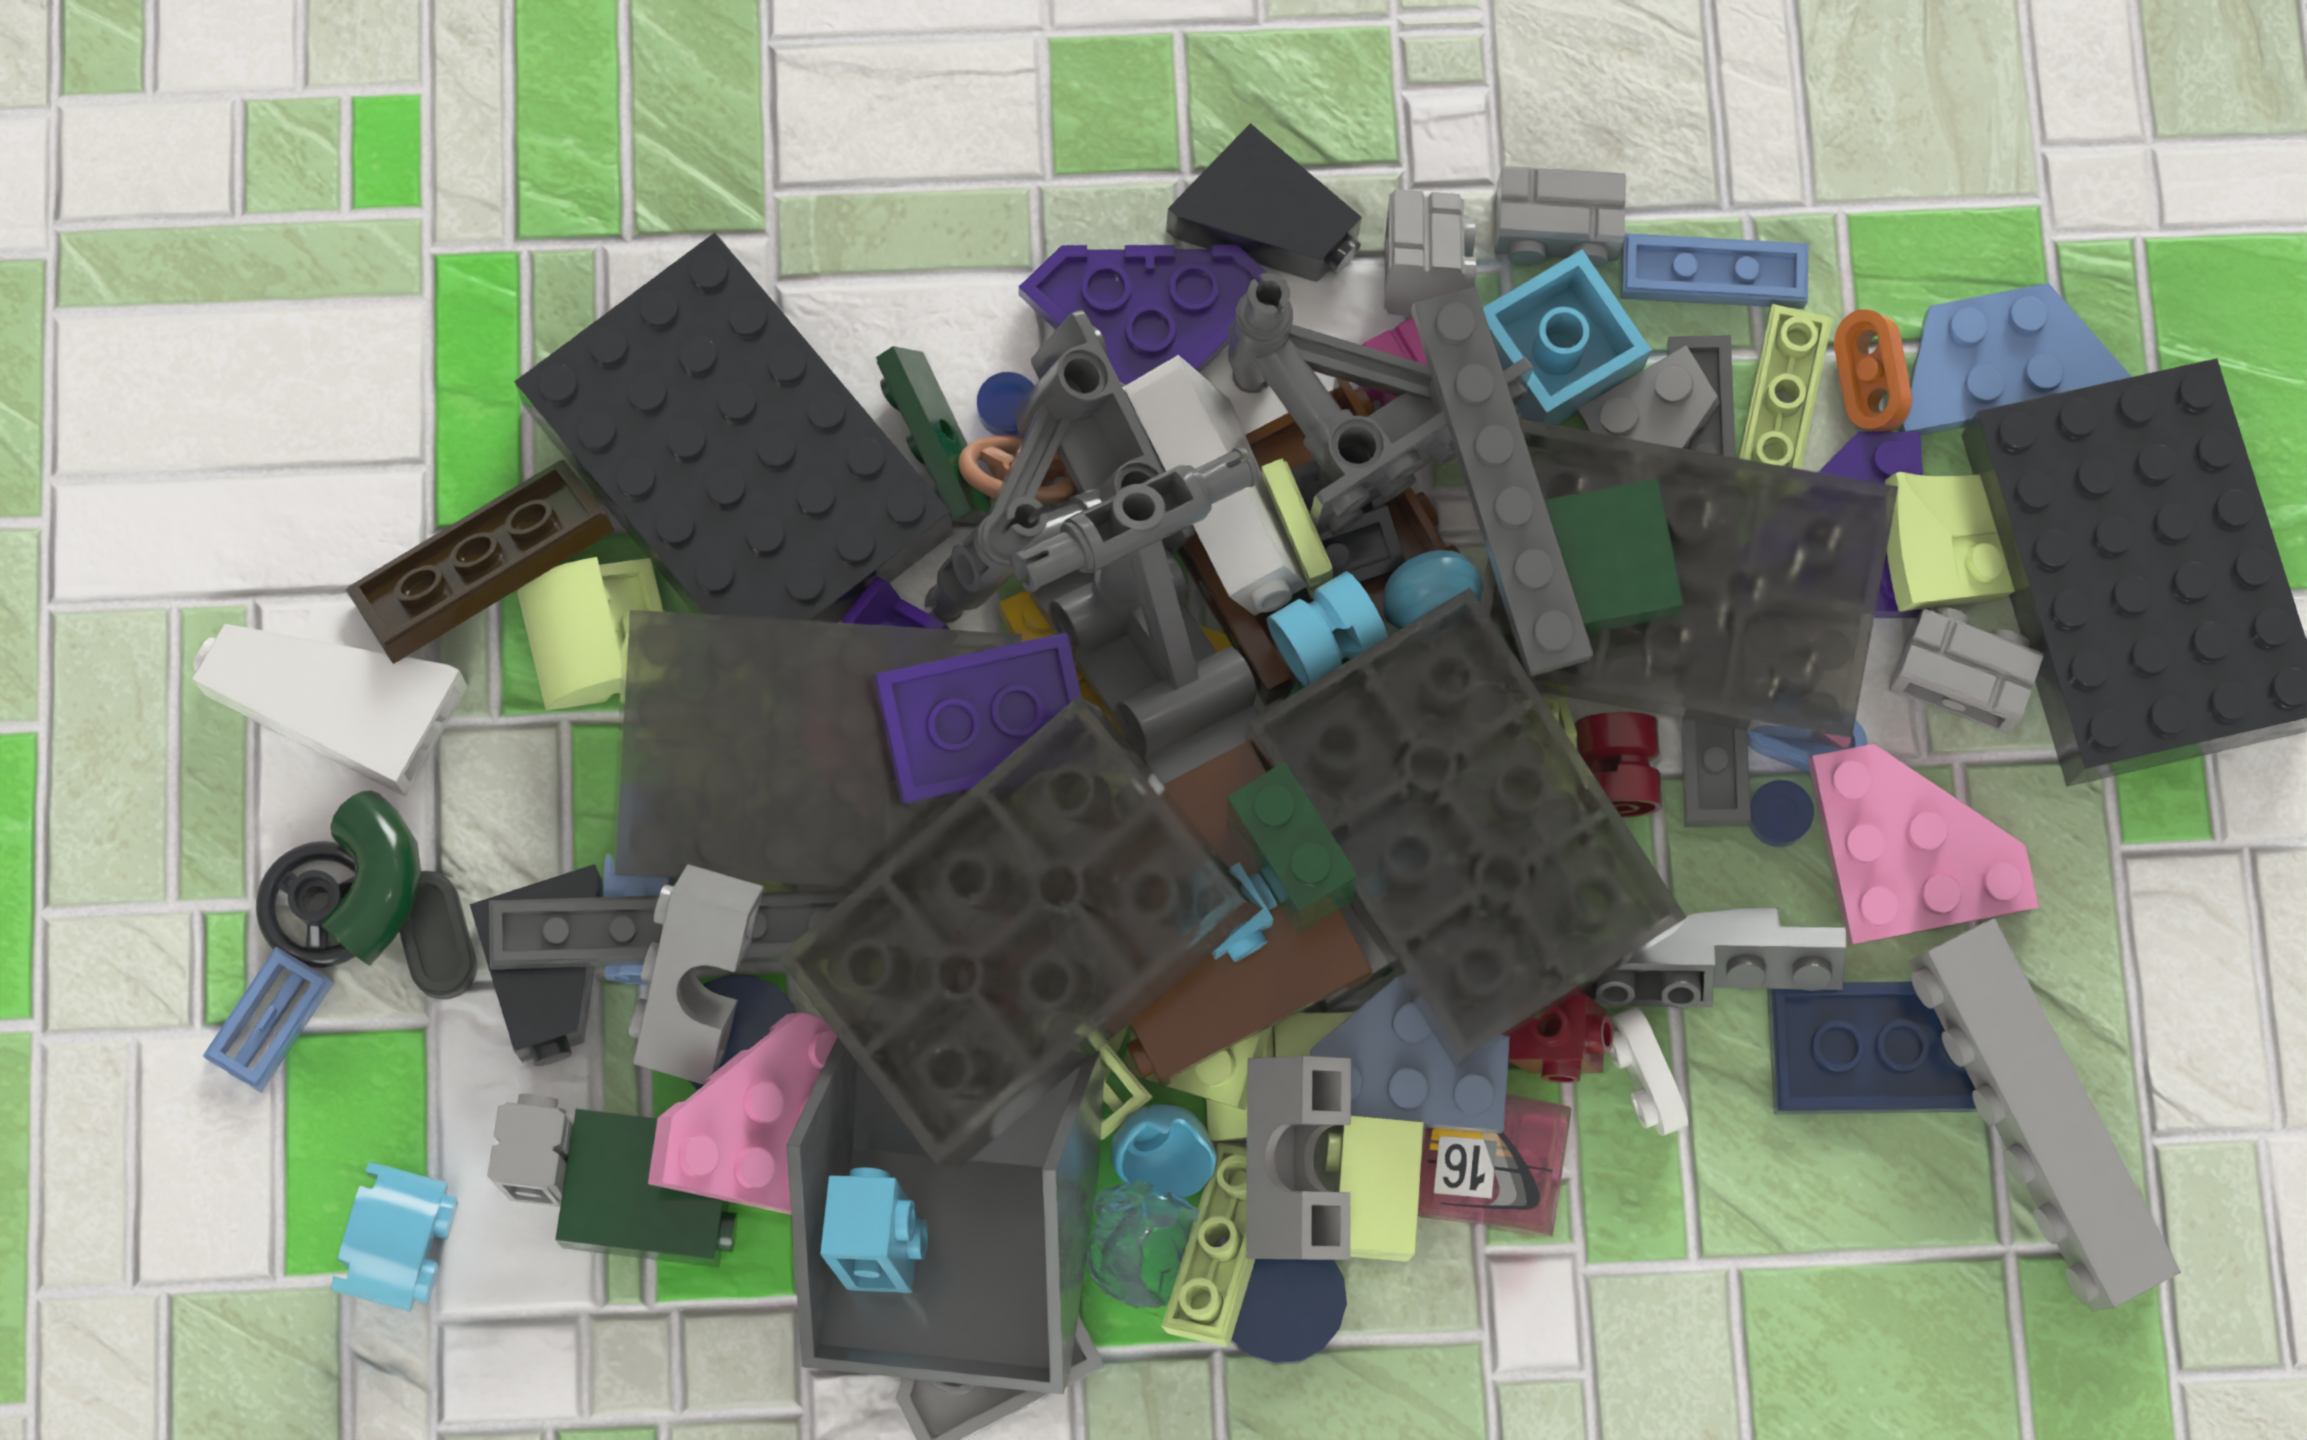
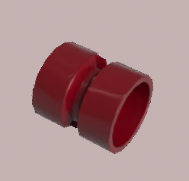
(1628, 745)

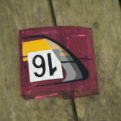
(1498, 1178)

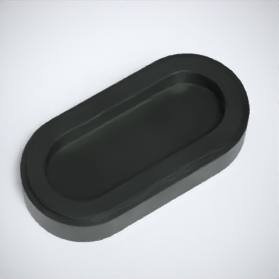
(438, 940)

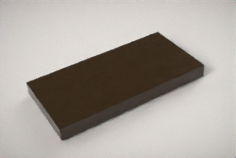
(479, 560)

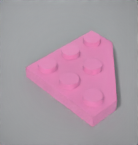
(1910, 851)
(736, 1127)

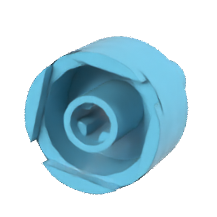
(393, 1237)

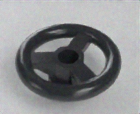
(299, 893)

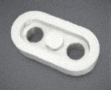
(1656, 1094)

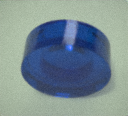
(999, 400)
(1780, 813)

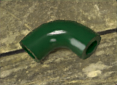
(384, 876)

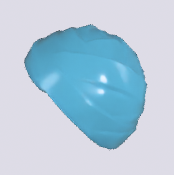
(1426, 584)

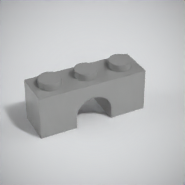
(682, 1023)
(1287, 1111)

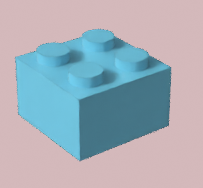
(1571, 336)

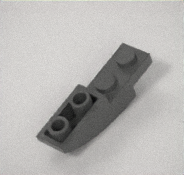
(1726, 951)

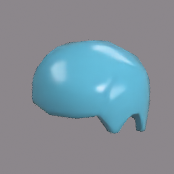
(1164, 1148)

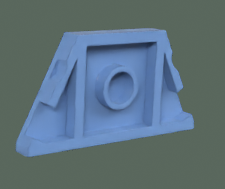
(1999, 354)

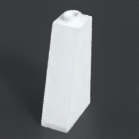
(1242, 533)
(334, 698)

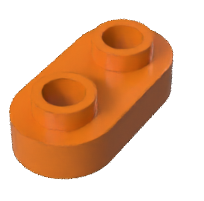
(1870, 376)

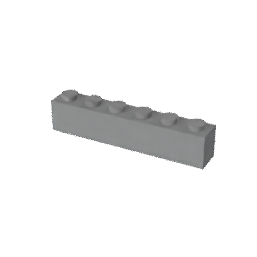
(2043, 1117)

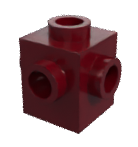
(1564, 1041)

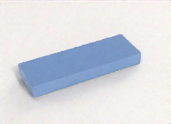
(1714, 270)

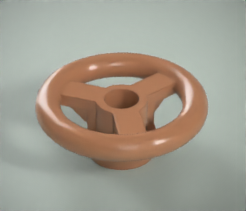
(996, 454)

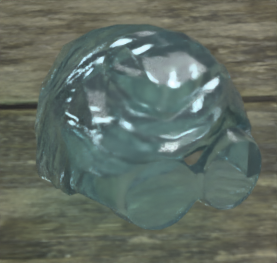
(1138, 1243)

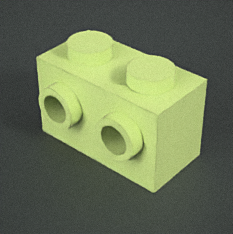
(1381, 1170)

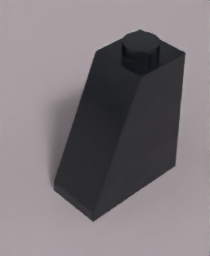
(1267, 208)
(543, 1006)

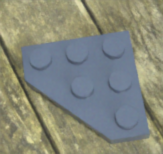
(1407, 1075)

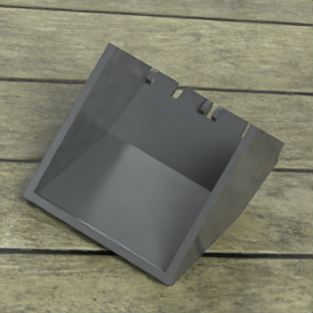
(1003, 1237)

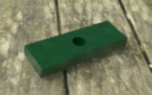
(934, 432)

